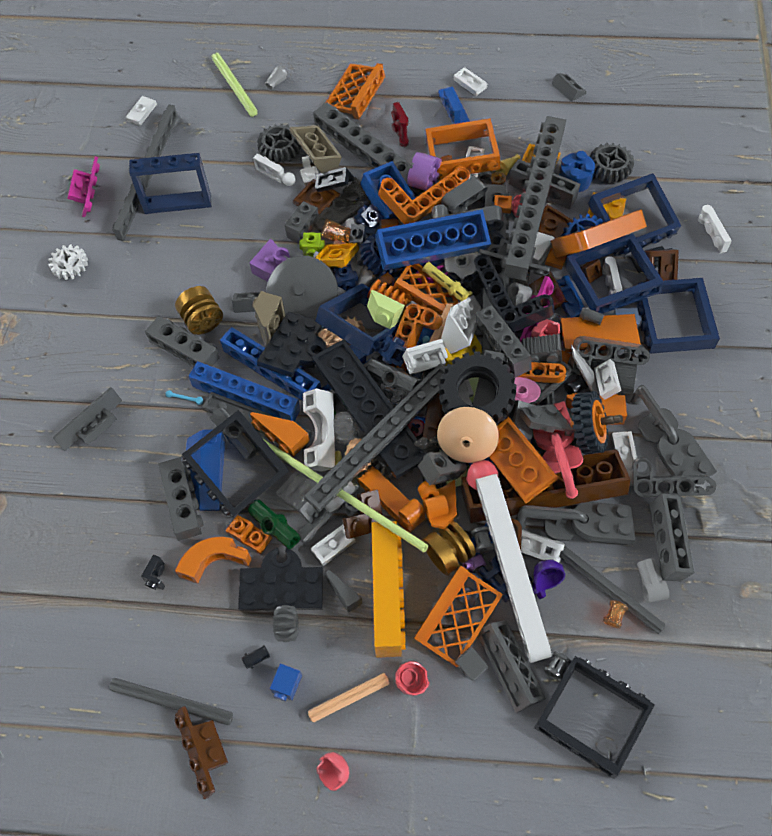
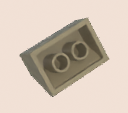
(317, 147)
(269, 314)

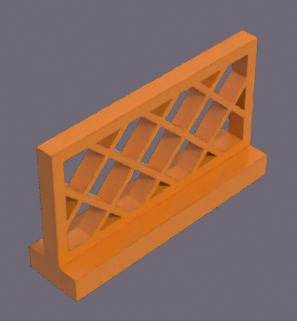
(366, 91)
(420, 298)
(442, 605)

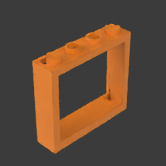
(462, 132)

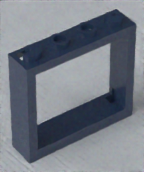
(170, 164)
(647, 182)
(625, 296)
(328, 318)
(709, 328)

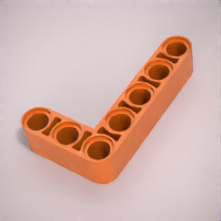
(427, 199)
(598, 234)

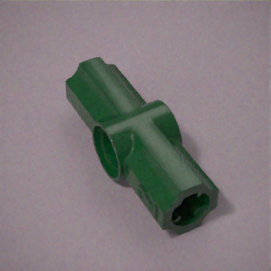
(274, 524)

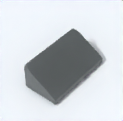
(568, 86)
(244, 301)

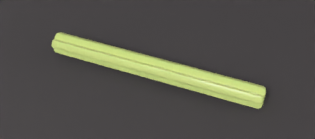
(234, 84)

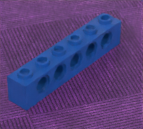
(249, 351)
(244, 391)

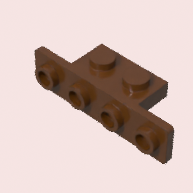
(203, 749)

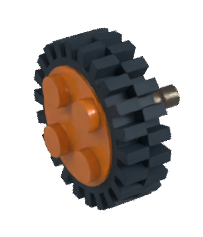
(590, 422)

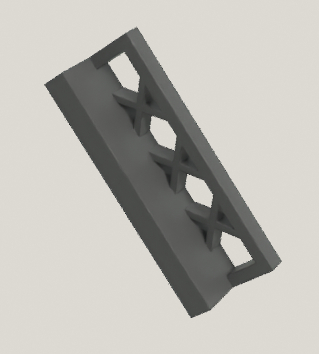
(508, 665)

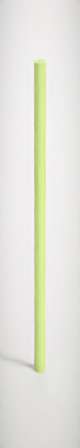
(352, 500)

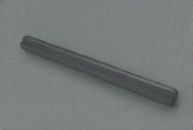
(612, 590)
(171, 701)

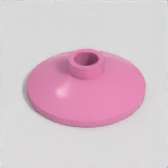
(526, 390)

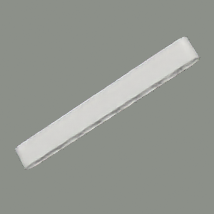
(513, 568)

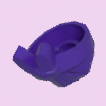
(546, 576)

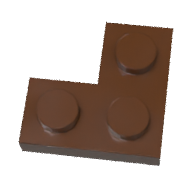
(361, 523)

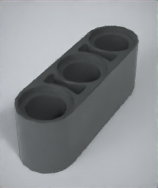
(464, 195)

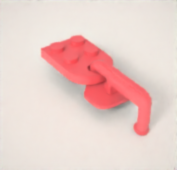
(559, 452)

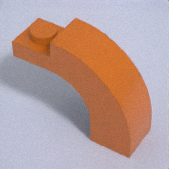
(207, 551)

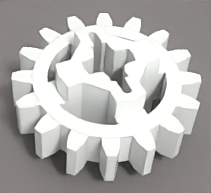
(68, 262)

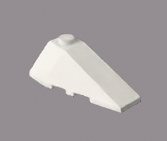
(460, 325)

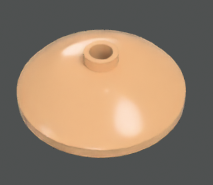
(468, 425)

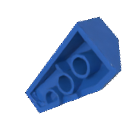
(211, 461)

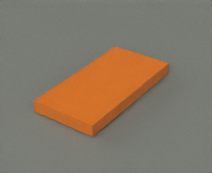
(612, 327)
(521, 462)

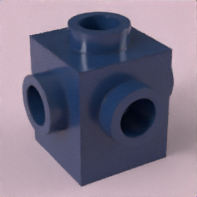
(368, 216)
(345, 277)
(392, 350)

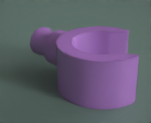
(277, 252)
(474, 563)

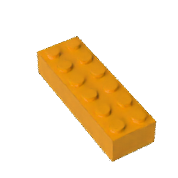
(387, 596)

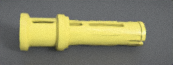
(453, 288)

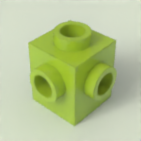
(311, 243)

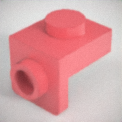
(546, 327)

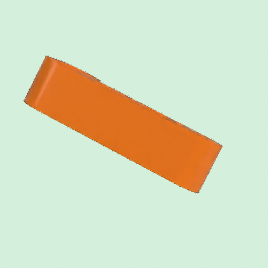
(416, 325)
(404, 511)

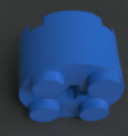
(578, 168)

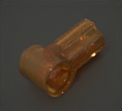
(334, 231)

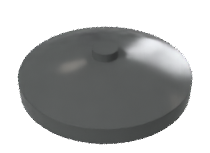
(303, 285)

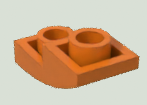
(248, 534)

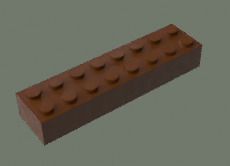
(595, 479)

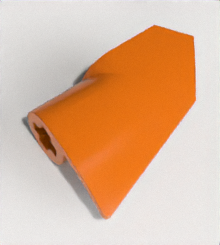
(439, 503)

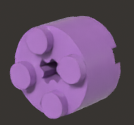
(424, 171)

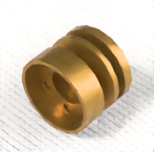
(199, 310)
(448, 547)

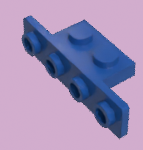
(453, 105)

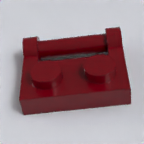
(400, 124)

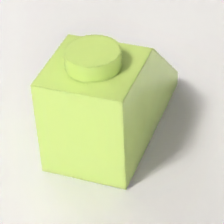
(384, 309)

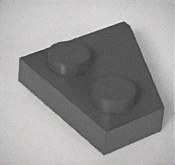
(545, 418)

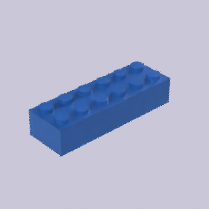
(432, 239)

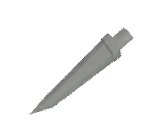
(586, 371)

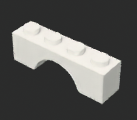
(320, 408)

